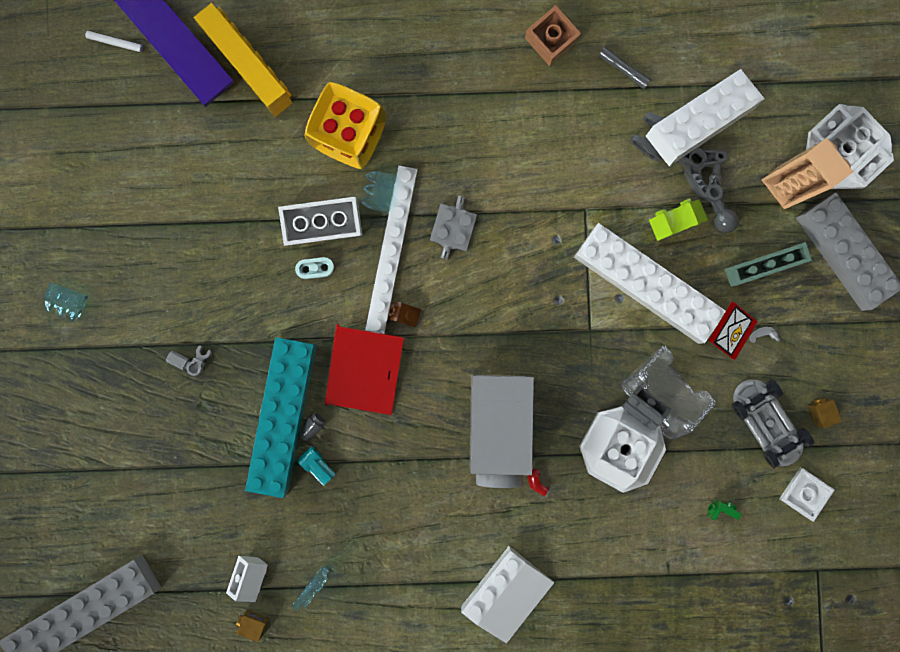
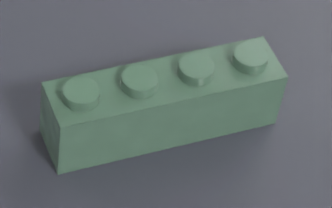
(768, 264)

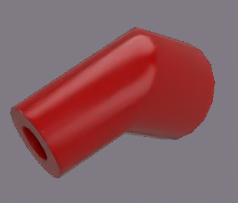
(534, 483)

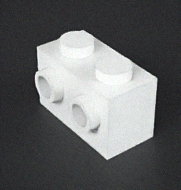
(247, 579)

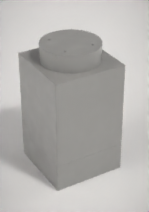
(501, 429)

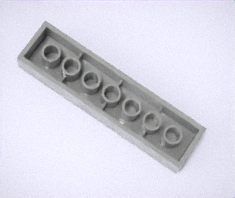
(85, 610)

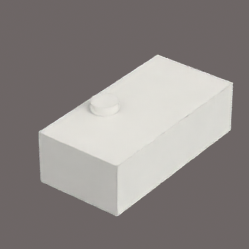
(320, 221)

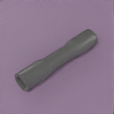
(614, 60)

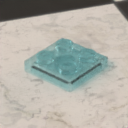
(308, 593)

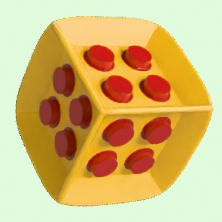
(345, 125)

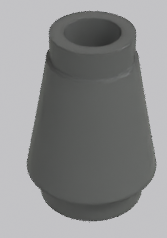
(312, 426)

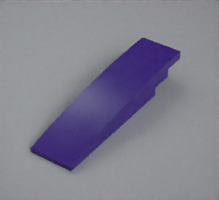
(178, 47)

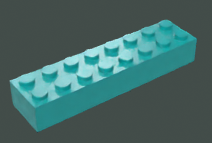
(280, 417)

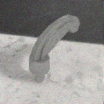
(762, 332)

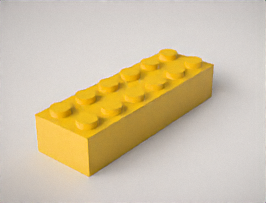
(244, 59)

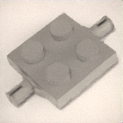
(453, 227)

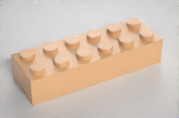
(808, 174)

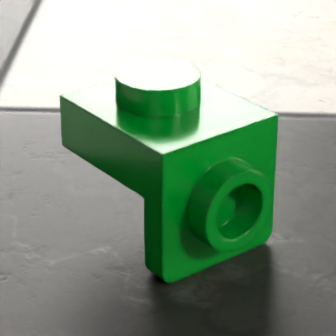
(716, 507)

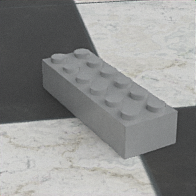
(849, 252)

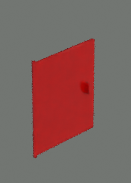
(362, 368)

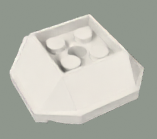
(865, 139)
(603, 444)

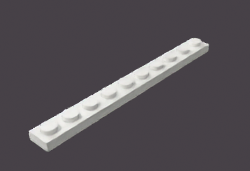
(391, 249)

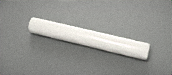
(114, 41)

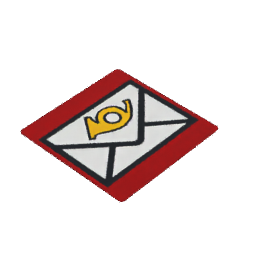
(733, 330)

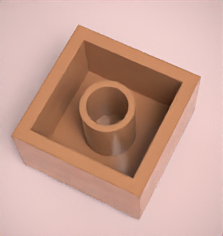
(552, 35)

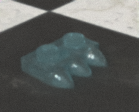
(381, 191)
(65, 300)

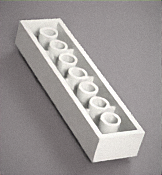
(649, 284)

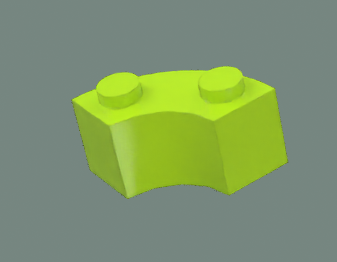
(679, 219)

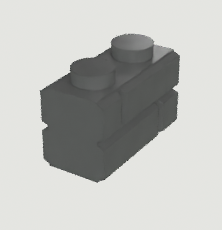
(646, 408)

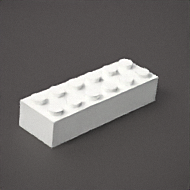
(704, 117)

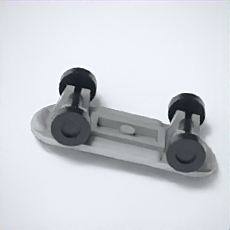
(769, 423)

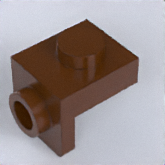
(404, 313)

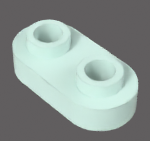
(315, 268)

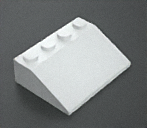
(506, 595)

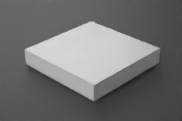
(806, 494)

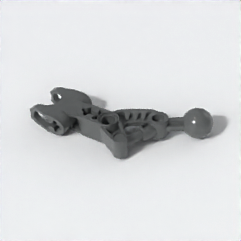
(725, 219)

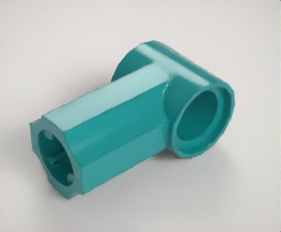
(313, 462)

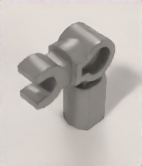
(193, 368)

